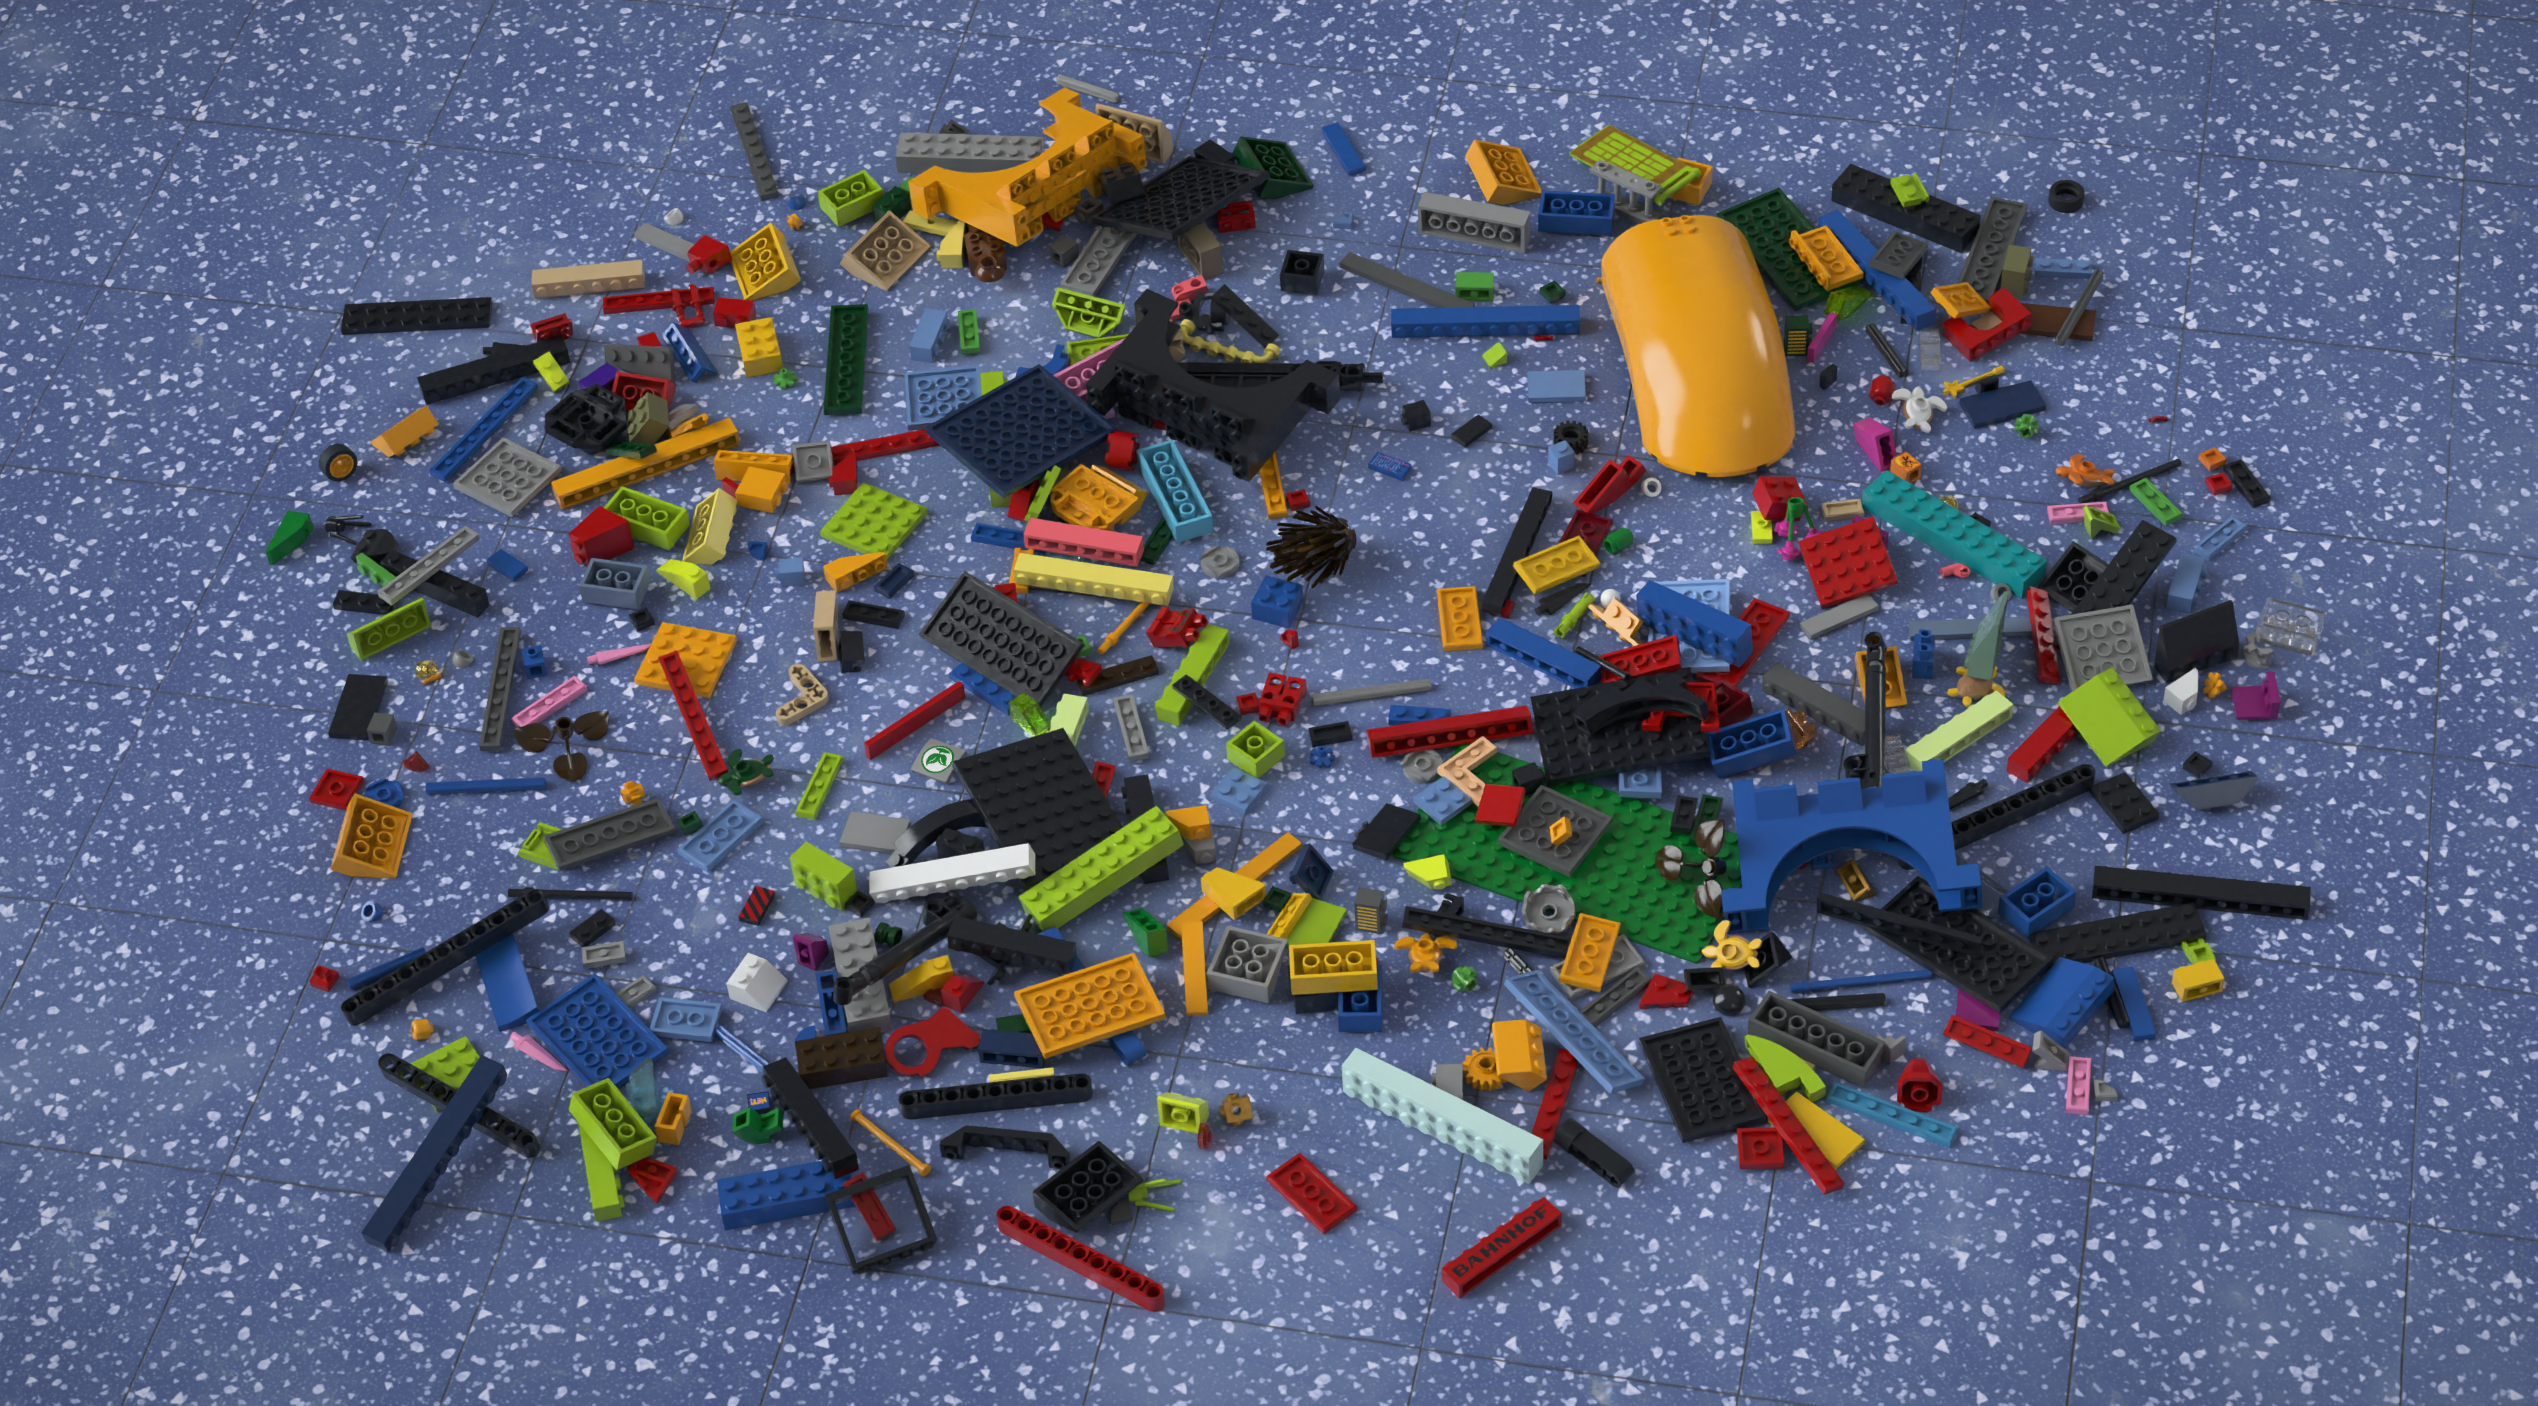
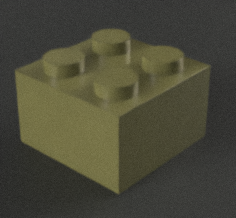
(2017, 271)
(648, 419)

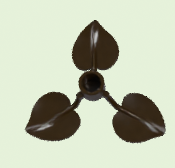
(569, 766)
(1710, 838)

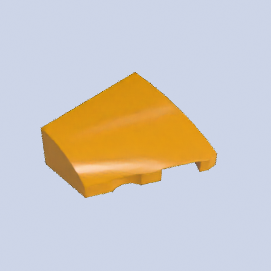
(687, 426)

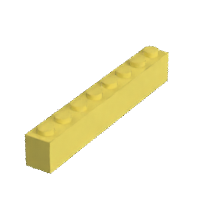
(1093, 579)

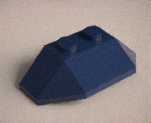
(2216, 791)

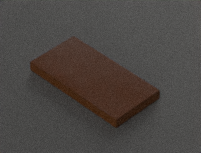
(2049, 320)

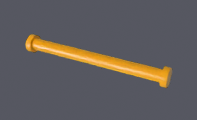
(923, 1169)

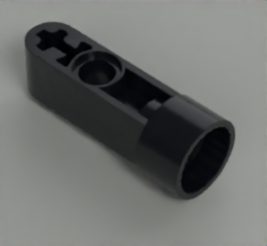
(1593, 1153)

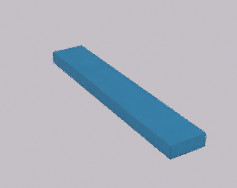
(1892, 1114)

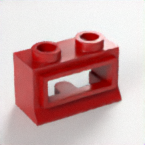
(1236, 221)

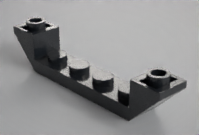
(955, 1144)

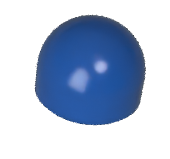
(797, 202)
(376, 914)

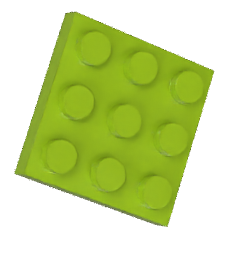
(450, 1063)

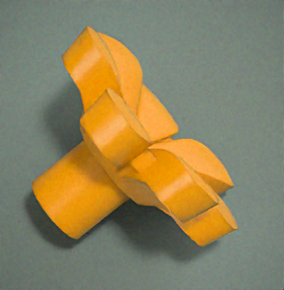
(2214, 685)

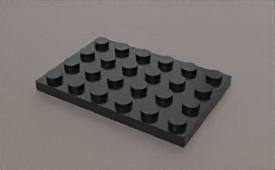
(1699, 1079)

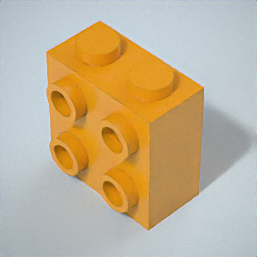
(761, 489)

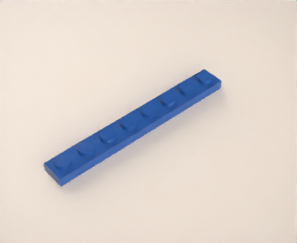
(483, 429)

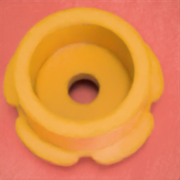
(794, 222)

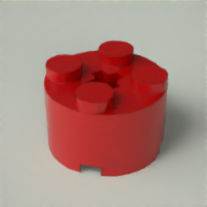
(1122, 450)

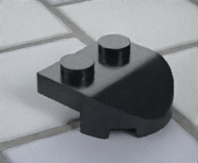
(376, 545)

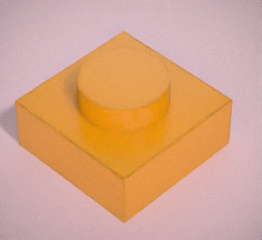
(1560, 831)

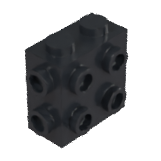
(955, 843)

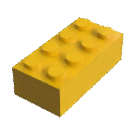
(1333, 967)

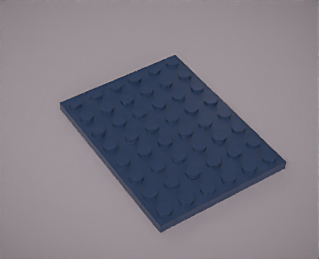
(1020, 430)

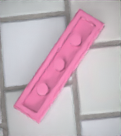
(550, 703)

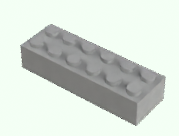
(1474, 222)
(853, 948)

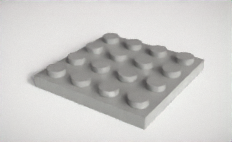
(507, 477)
(2101, 641)

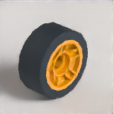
(346, 463)

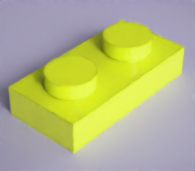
(551, 372)

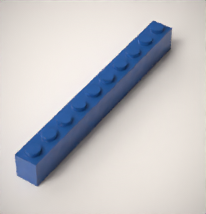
(1896, 291)
(1485, 321)

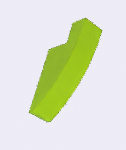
(1785, 1068)

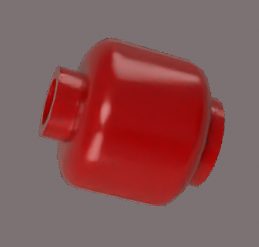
(1882, 390)

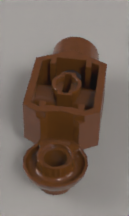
(985, 255)

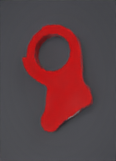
(936, 1033)

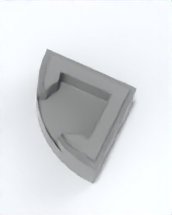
(2104, 1092)

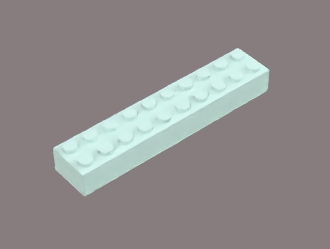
(1442, 1116)

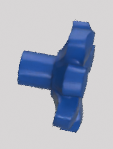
(1322, 756)

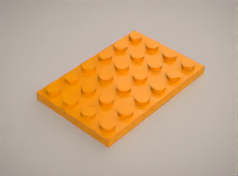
(1089, 1005)

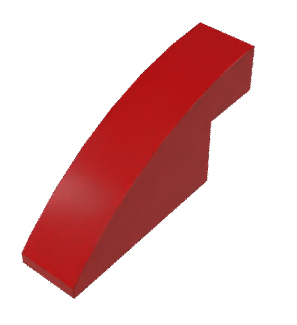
(1609, 484)

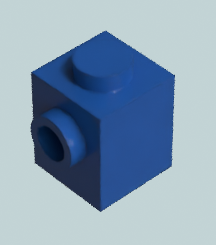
(534, 662)

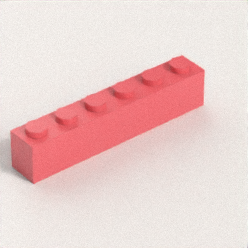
(1083, 542)

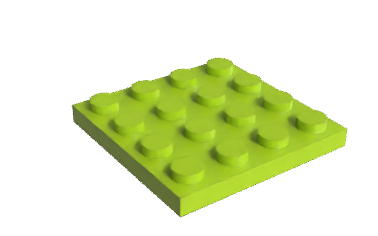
(873, 521)

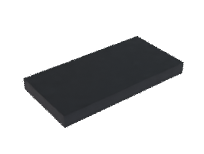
(357, 706)

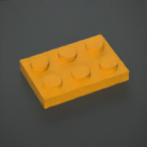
(1960, 300)

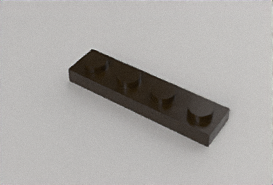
(1120, 675)

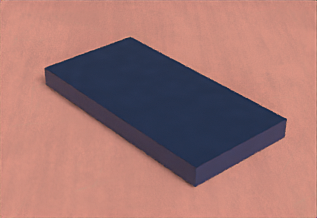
(2002, 404)

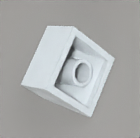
(756, 983)

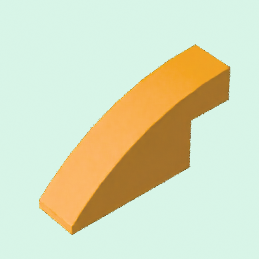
(1194, 968)

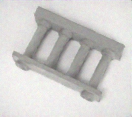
(1624, 207)

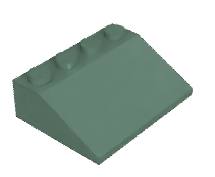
(1987, 642)

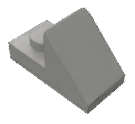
(2049, 1053)

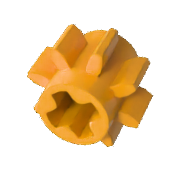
(632, 793)

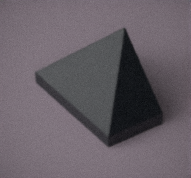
(1704, 978)

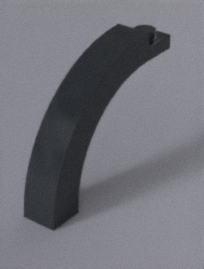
(926, 830)

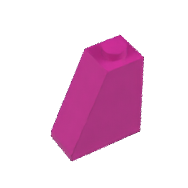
(1876, 442)

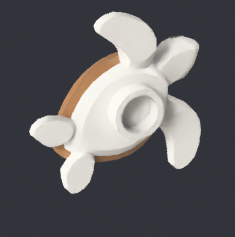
(1917, 408)

